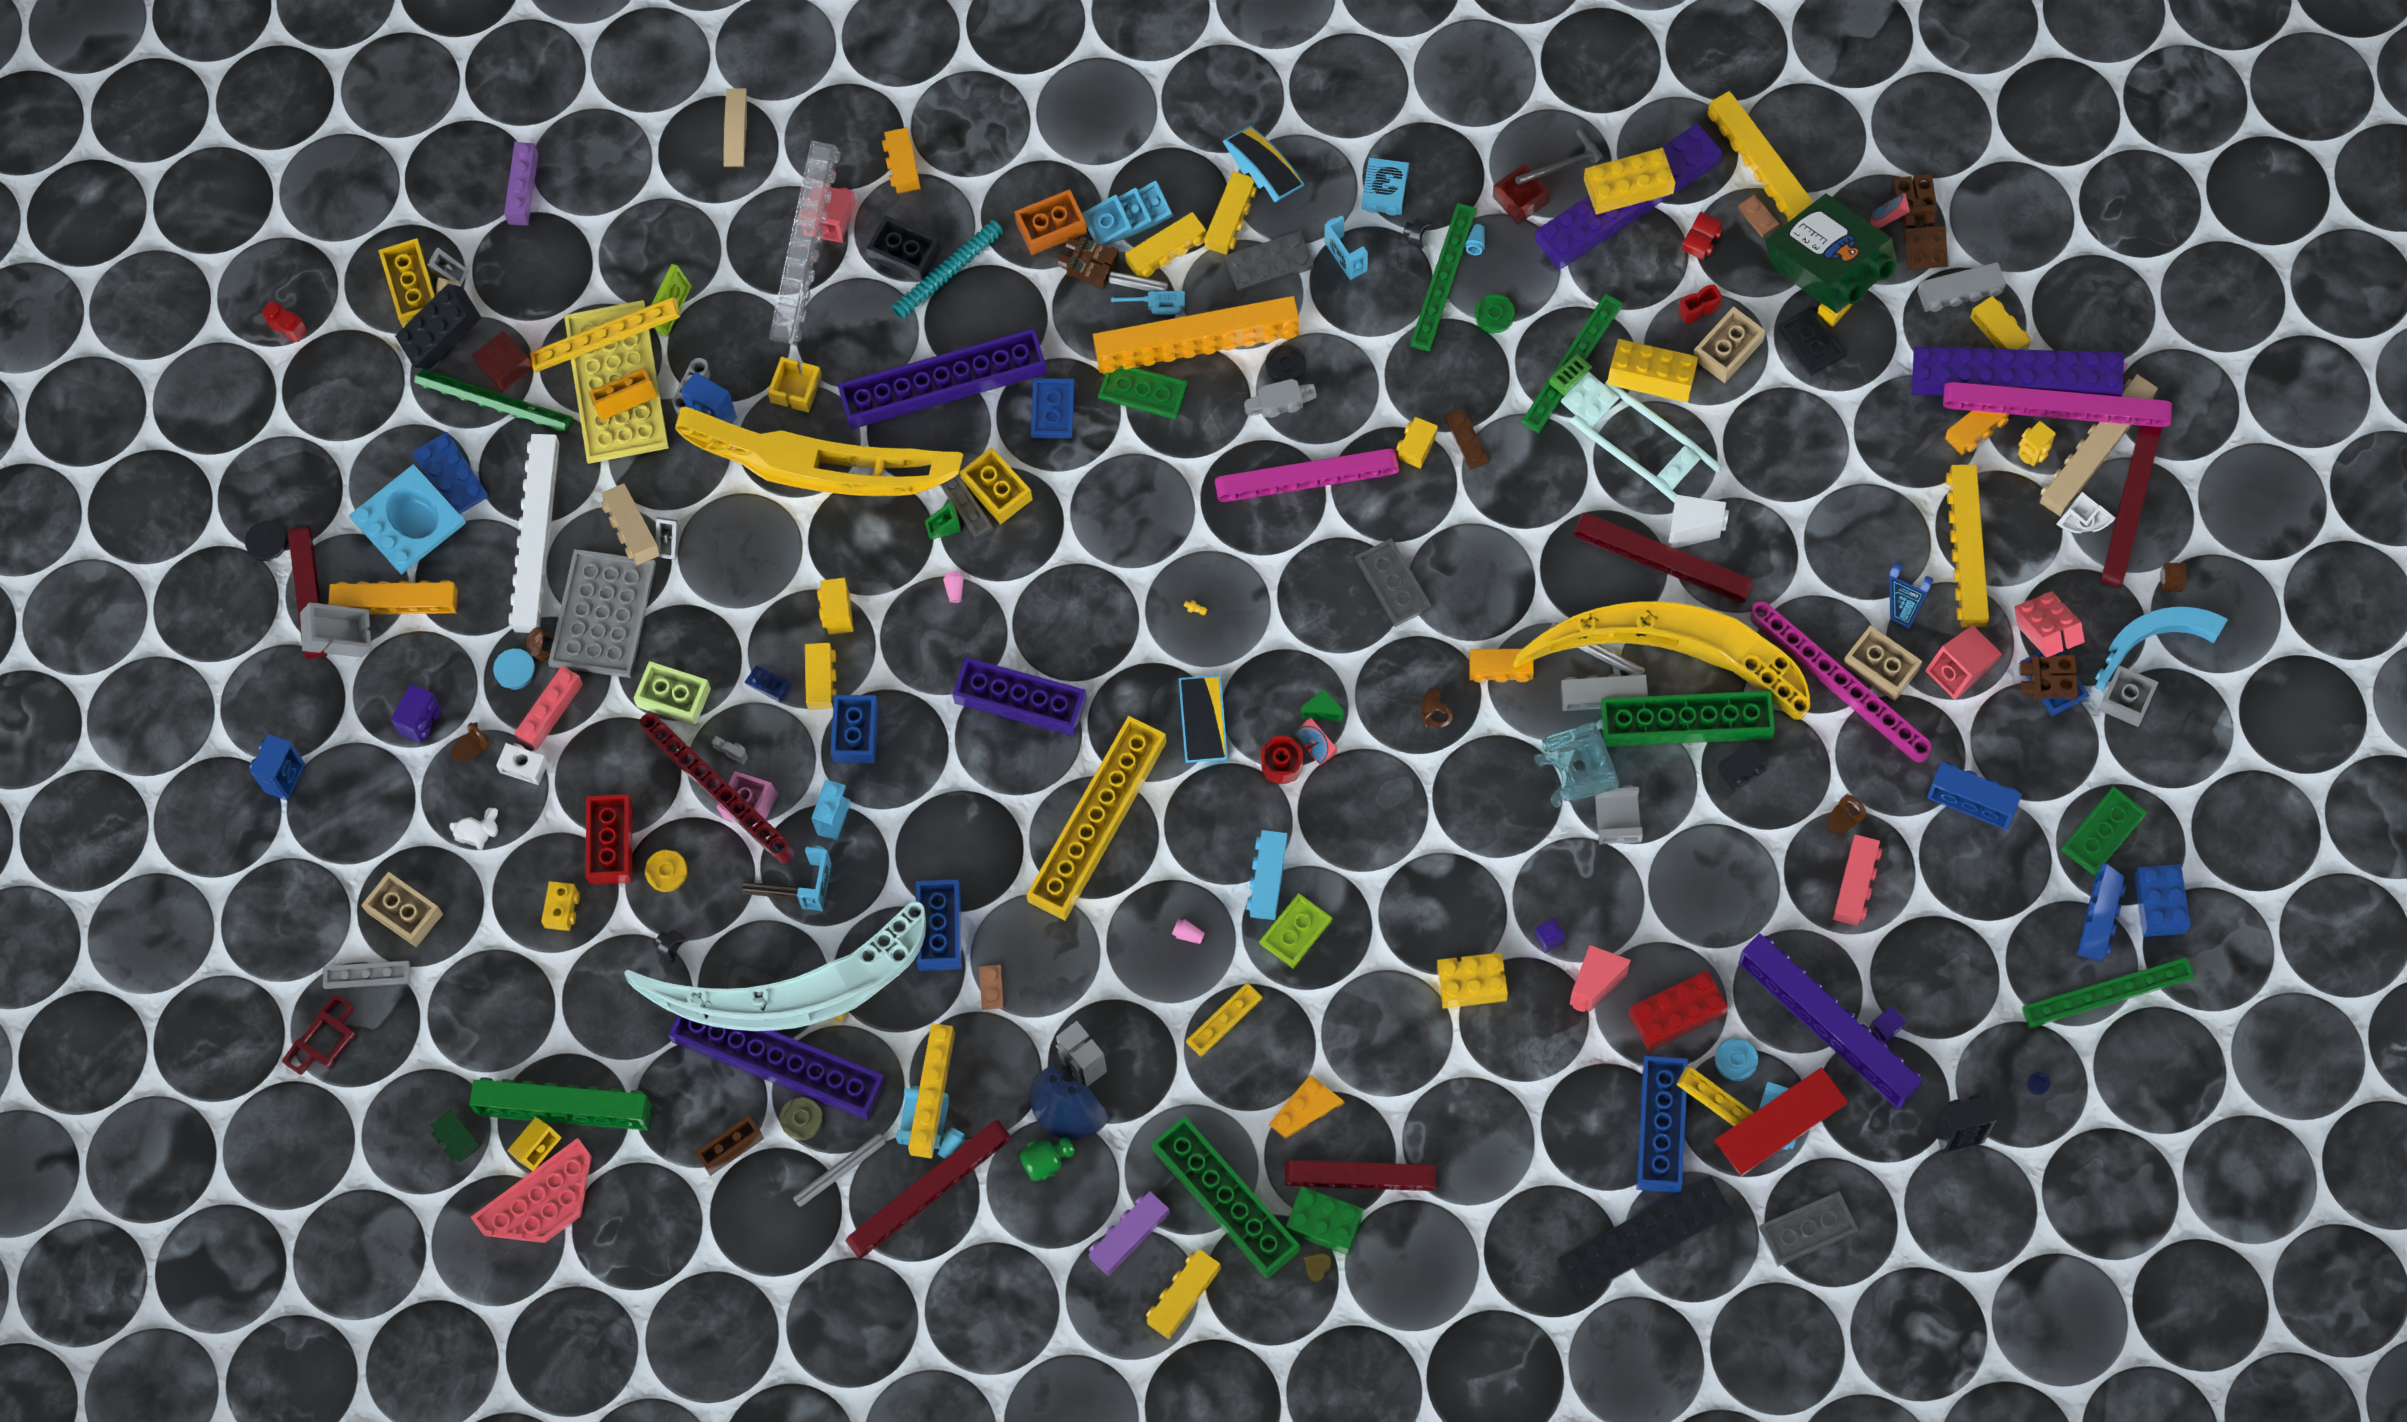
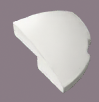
(2084, 516)

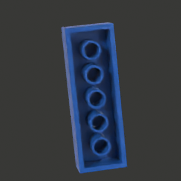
(1661, 1125)

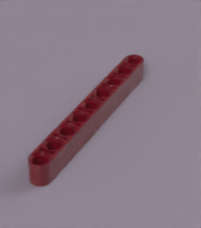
(2130, 506)
(1663, 558)
(928, 1189)

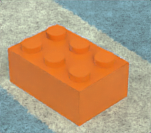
(1050, 222)

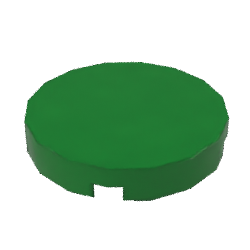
(1494, 313)

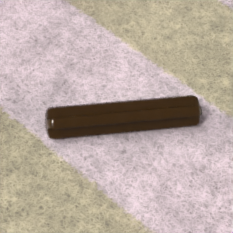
(769, 890)

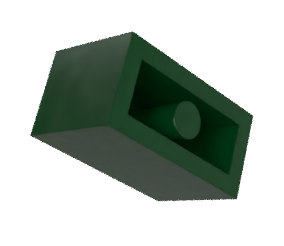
(455, 1136)

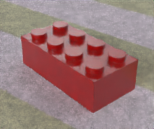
(609, 839)
(1678, 1010)

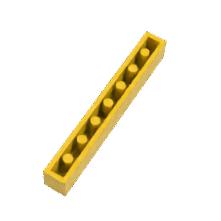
(1759, 155)
(1968, 546)

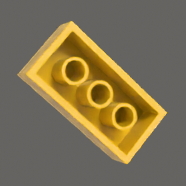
(1629, 181)
(407, 278)
(1652, 370)

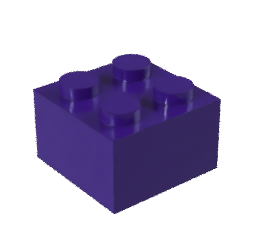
(416, 713)

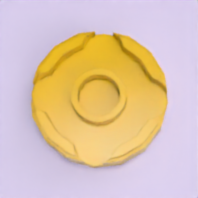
(666, 870)

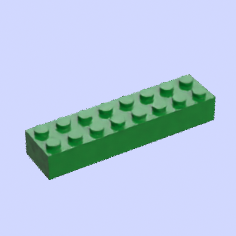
(1687, 718)
(561, 1104)
(1225, 1197)

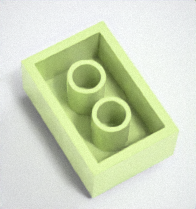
(672, 693)

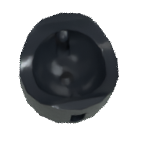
(1416, 231)
(669, 944)

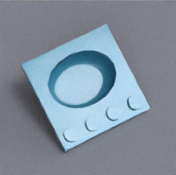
(407, 519)

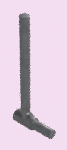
(1591, 153)

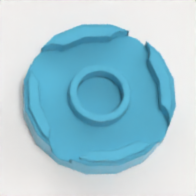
(514, 669)
(1736, 1059)

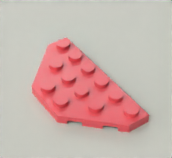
(541, 1201)

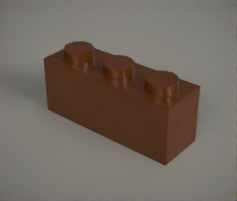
(729, 1145)

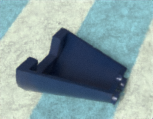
(1065, 1107)

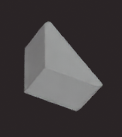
(445, 267)
(667, 537)

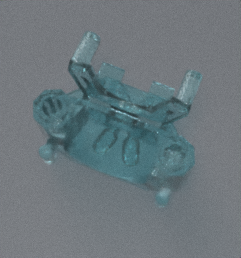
(1580, 744)

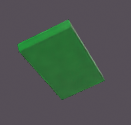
(1144, 391)
(2104, 830)

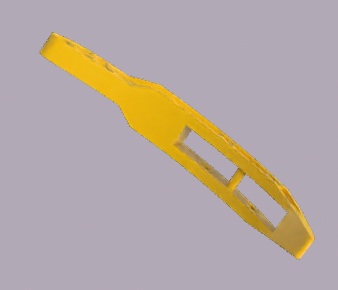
(796, 458)
(1687, 630)

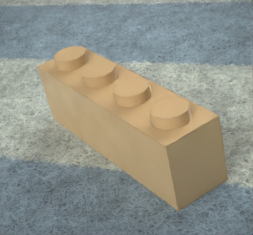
(630, 524)

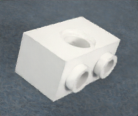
(530, 772)

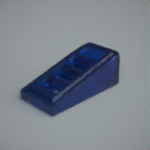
(781, 691)

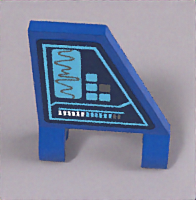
(1905, 598)

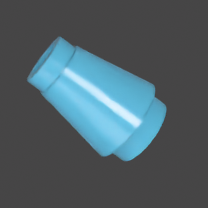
(1476, 241)
(951, 1142)

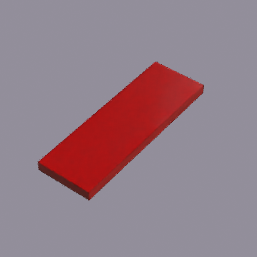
(1781, 1121)

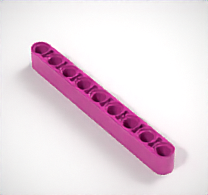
(1306, 475)

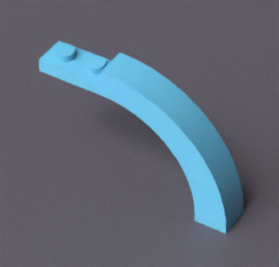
(2172, 619)

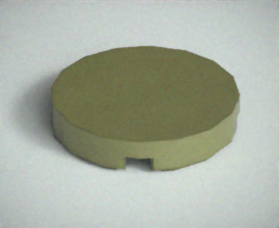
(801, 1118)

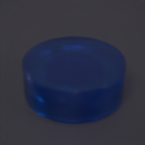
(2038, 1083)

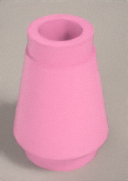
(954, 585)
(1186, 931)

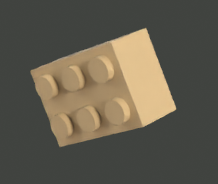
(1729, 344)
(1882, 663)
(402, 909)

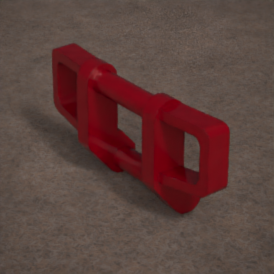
(313, 1054)

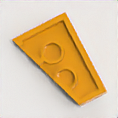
(1305, 1106)

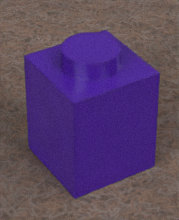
(1549, 935)
(1887, 1025)

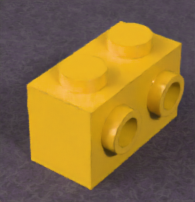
(2036, 444)
(560, 906)

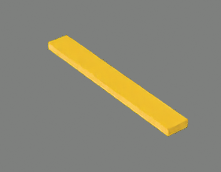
(604, 334)

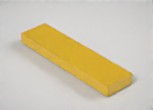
(1224, 1019)
(1713, 1096)

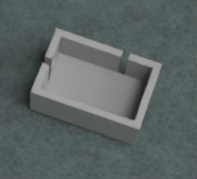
(335, 630)
(1083, 1058)

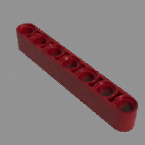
(304, 573)
(1360, 1175)

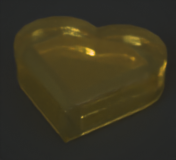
(1316, 1266)

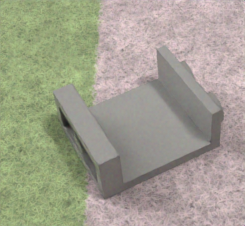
(1618, 816)

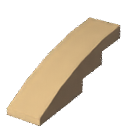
(735, 127)

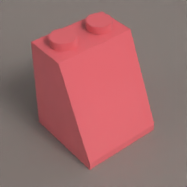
(838, 214)
(1963, 661)
(1597, 978)

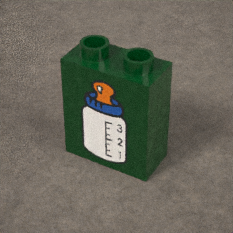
(1832, 253)

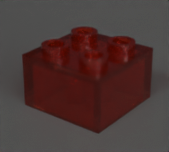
(1521, 199)
(502, 361)

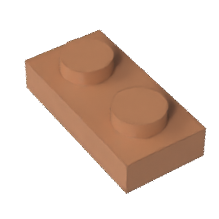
(1758, 216)
(991, 987)

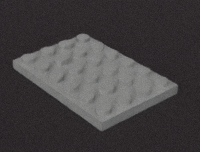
(602, 614)

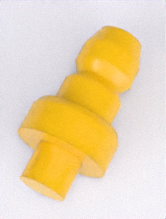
(1193, 607)

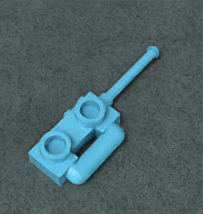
(1172, 300)

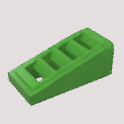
(1561, 386)

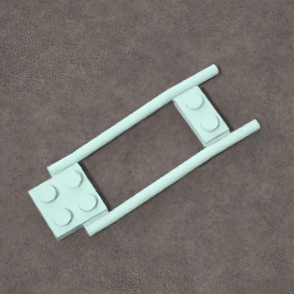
(1593, 399)

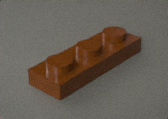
(1466, 439)

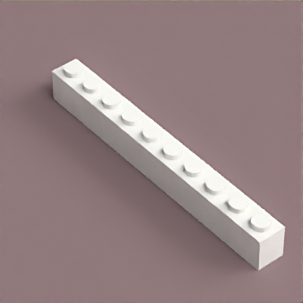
(535, 532)

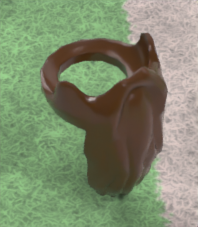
(535, 642)
(1430, 704)
(470, 744)
(1846, 815)

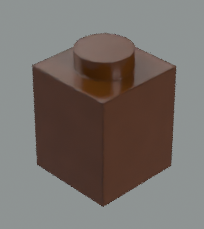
(2173, 577)

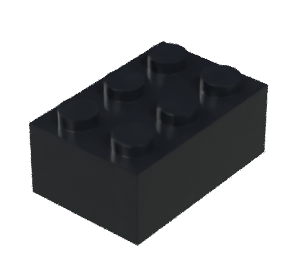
(903, 248)

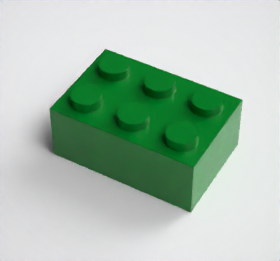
(1324, 1220)

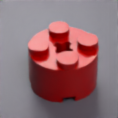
(1278, 771)

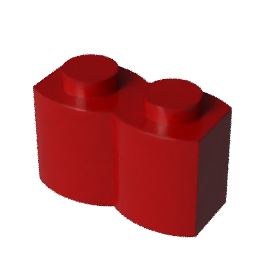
(1702, 235)
(1700, 304)
(284, 321)

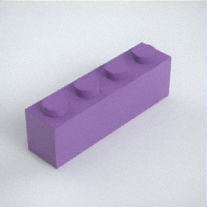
(521, 183)
(1128, 1233)

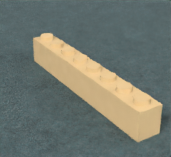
(2090, 453)

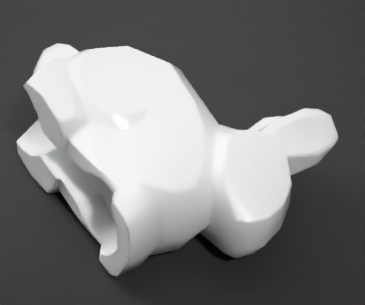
(474, 831)

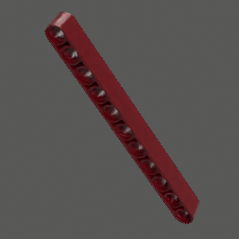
(721, 792)

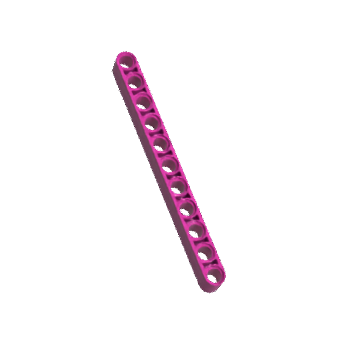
(2057, 404)
(1844, 690)

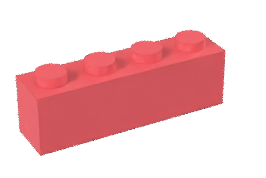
(548, 708)
(1856, 880)

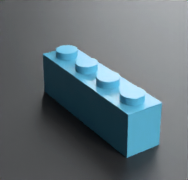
(1268, 875)

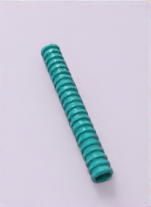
(947, 269)

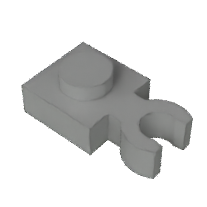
(736, 751)

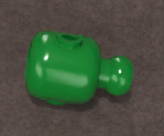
(1043, 1158)

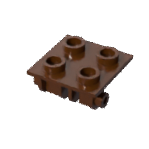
(1926, 247)

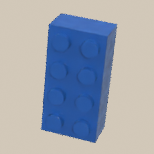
(1974, 795)
(943, 925)

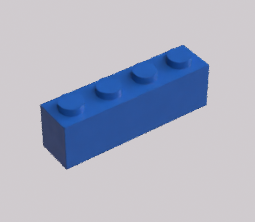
(2100, 914)

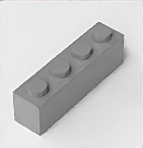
(1961, 287)
(1587, 692)

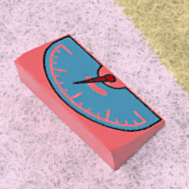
(1890, 211)
(1315, 741)

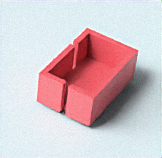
(2044, 619)

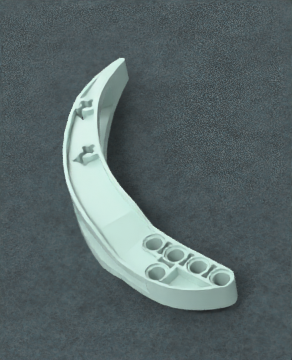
(802, 999)

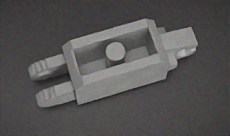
(1279, 398)

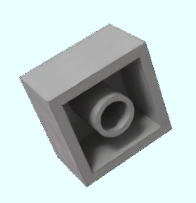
(2128, 696)

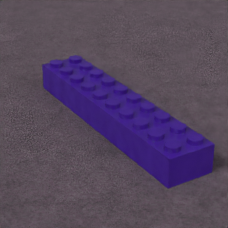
(1582, 229)
(2030, 369)
(942, 379)
(1830, 1021)
(786, 1064)

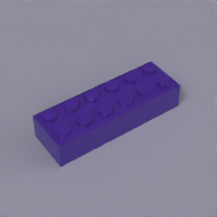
(1019, 696)

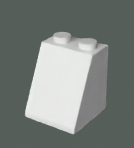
(1696, 521)

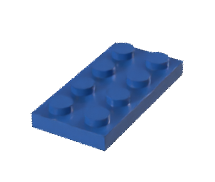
(450, 473)

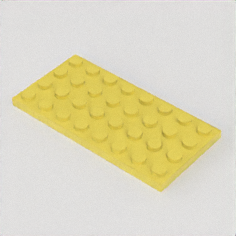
(631, 431)

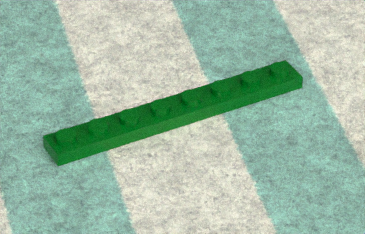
(1443, 277)
(1583, 346)
(489, 398)
(2107, 993)

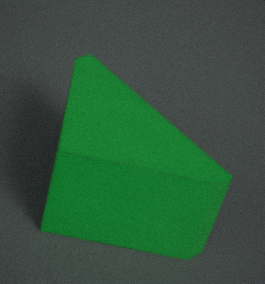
(943, 522)
(1322, 708)

